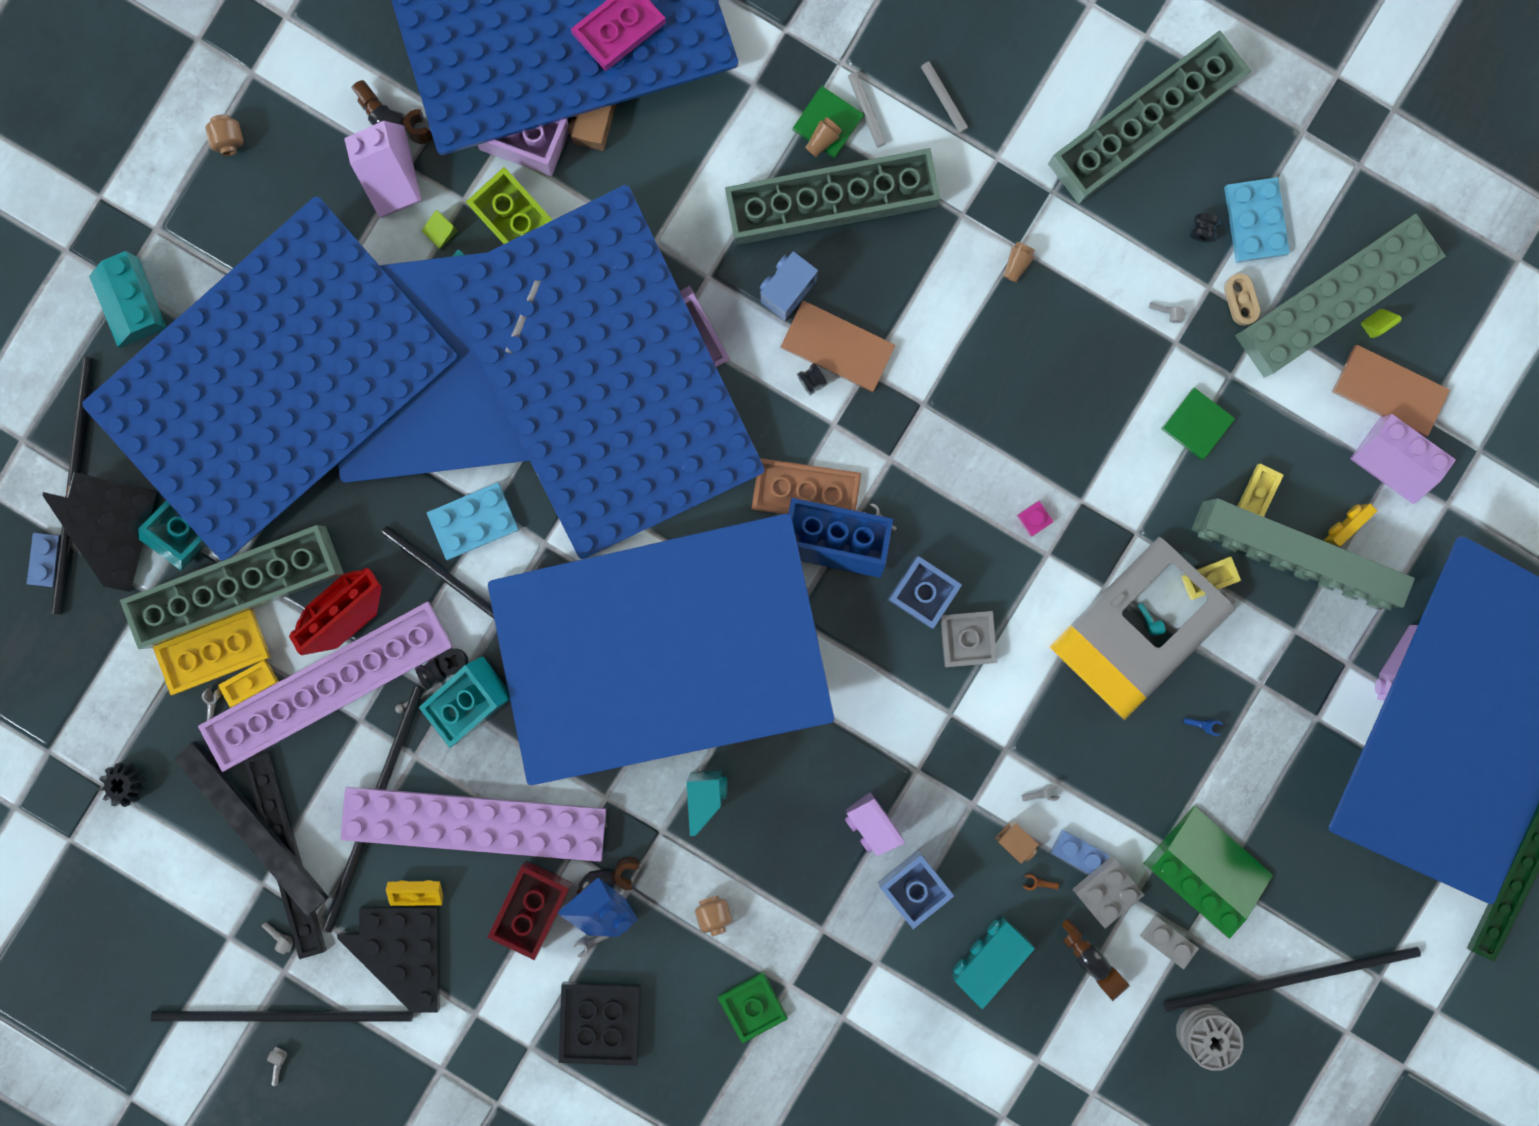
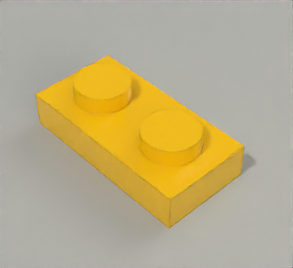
(1356, 519)
(248, 683)
(414, 893)

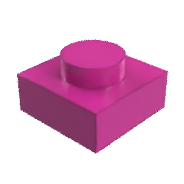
(1035, 518)

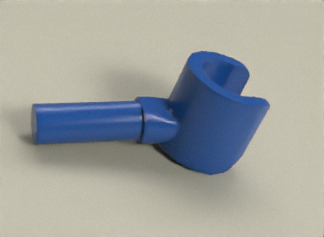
(1207, 726)

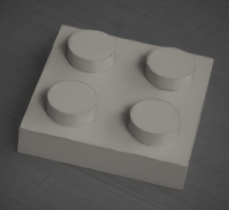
(968, 639)
(1108, 892)

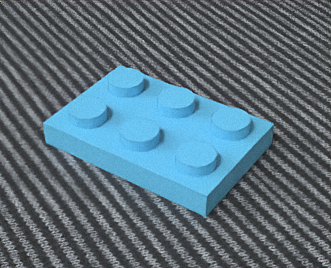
(1256, 220)
(472, 521)

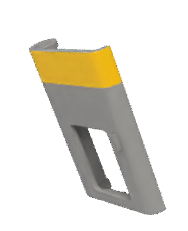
(1115, 655)

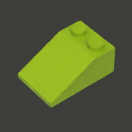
(507, 207)

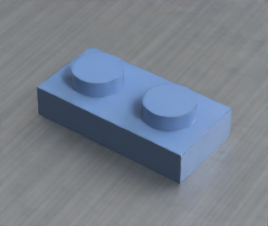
(43, 559)
(1078, 852)

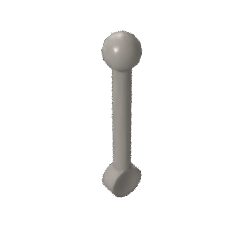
(400, 708)

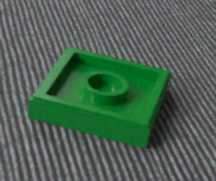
(837, 110)
(1197, 423)
(752, 1007)

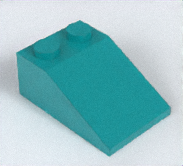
(171, 536)
(465, 701)

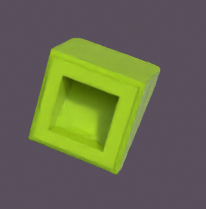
(439, 229)
(1380, 322)

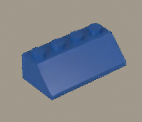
(841, 537)

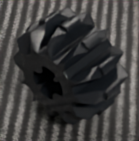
(130, 789)

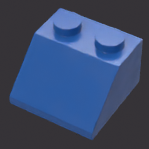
(599, 911)

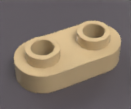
(1244, 299)

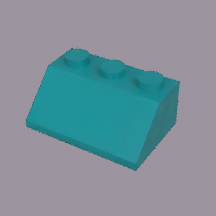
(126, 298)
(704, 797)
(992, 961)

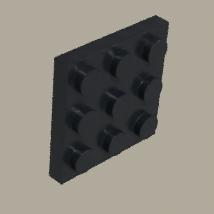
(599, 1023)

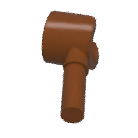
(1039, 883)

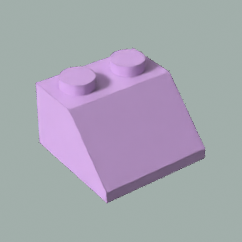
(874, 825)

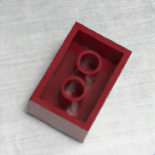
(529, 910)

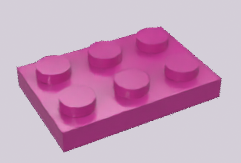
(617, 29)

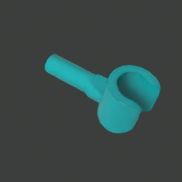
(1153, 627)

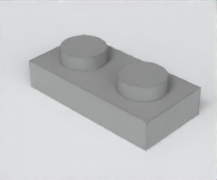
(1169, 942)

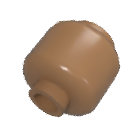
(224, 135)
(713, 915)

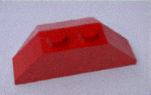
(337, 613)

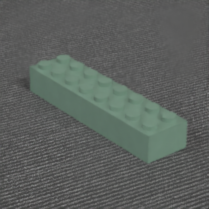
(1149, 117)
(832, 196)
(1340, 295)
(1302, 554)
(232, 587)

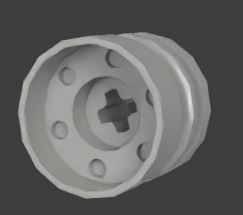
(1196, 1029)

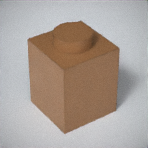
(1017, 842)

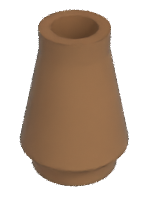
(823, 136)
(1018, 261)

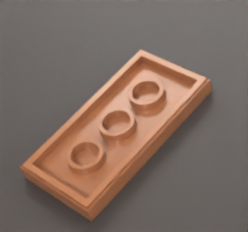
(837, 346)
(1390, 389)
(804, 482)

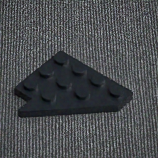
(104, 525)
(401, 951)

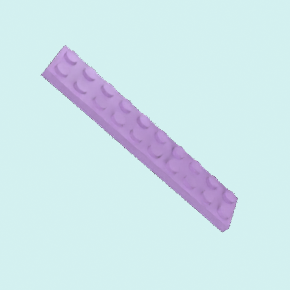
(325, 686)
(473, 824)

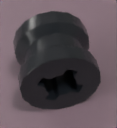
(1205, 228)
(812, 379)
(460, 659)
(430, 673)

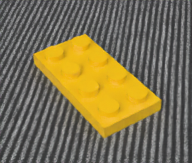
(211, 652)

